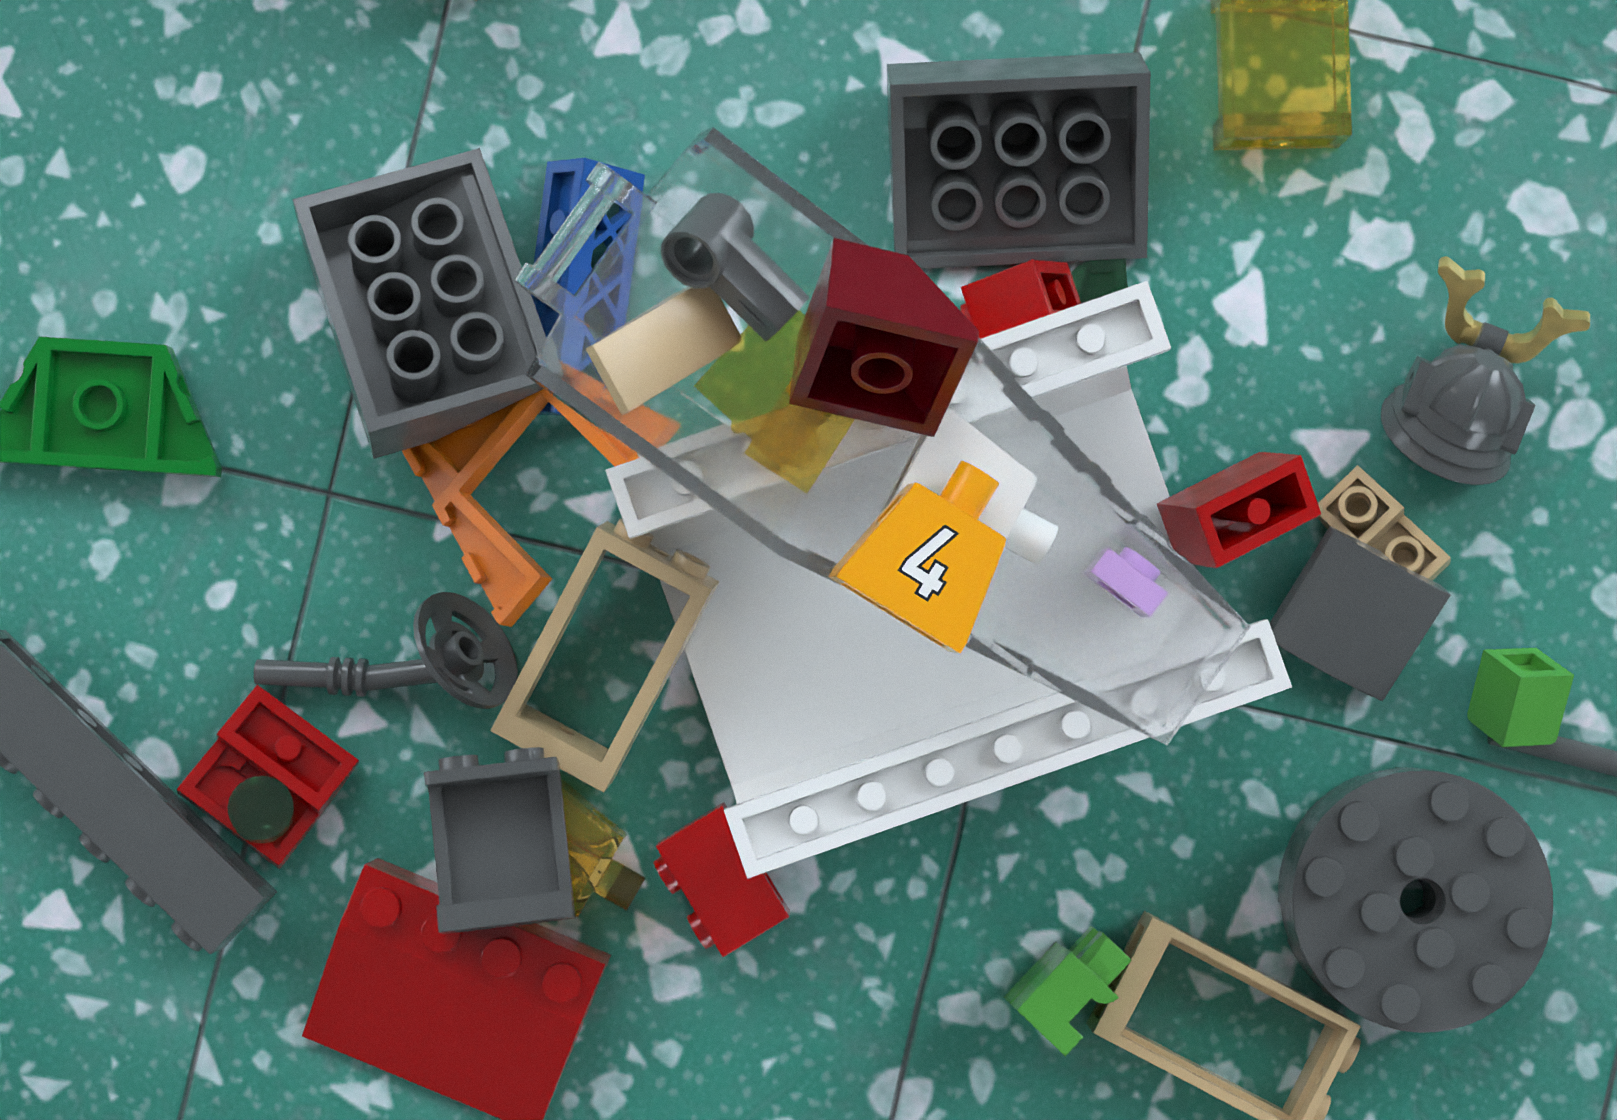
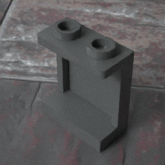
(500, 841)

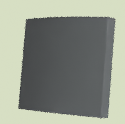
(1357, 613)

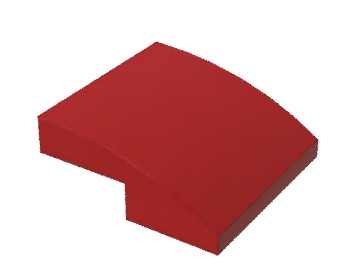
(276, 743)

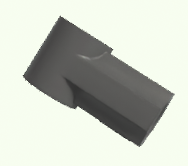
(717, 251)

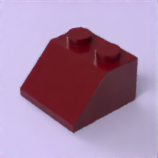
(880, 342)

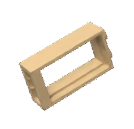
(574, 751)
(1332, 1052)

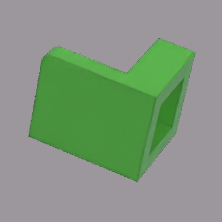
(1519, 697)

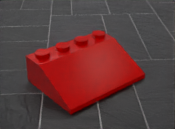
(453, 1012)

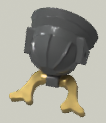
(1467, 404)

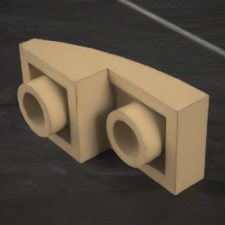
(1374, 517)

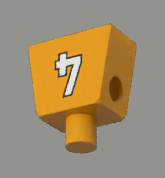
(929, 558)

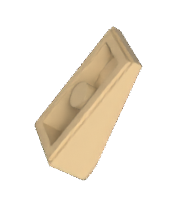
(663, 346)

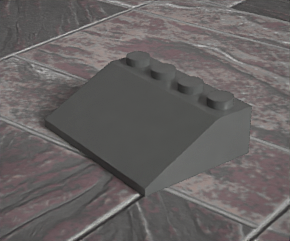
(1020, 159)
(422, 298)

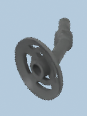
(452, 659)

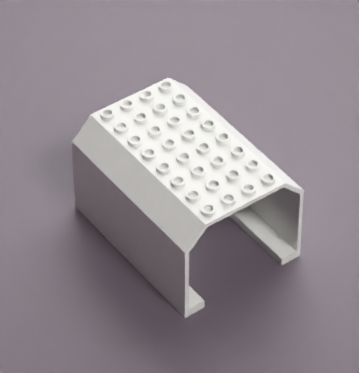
(856, 720)

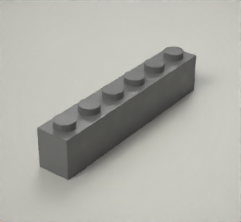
(122, 807)

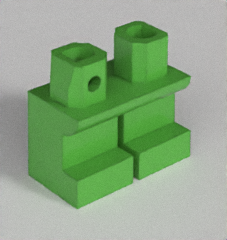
(1065, 983)

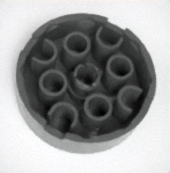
(1481, 909)

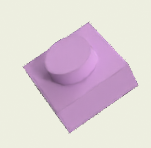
(1128, 579)

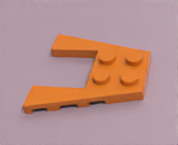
(456, 467)

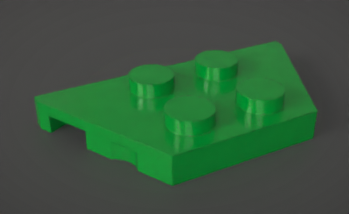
(104, 410)

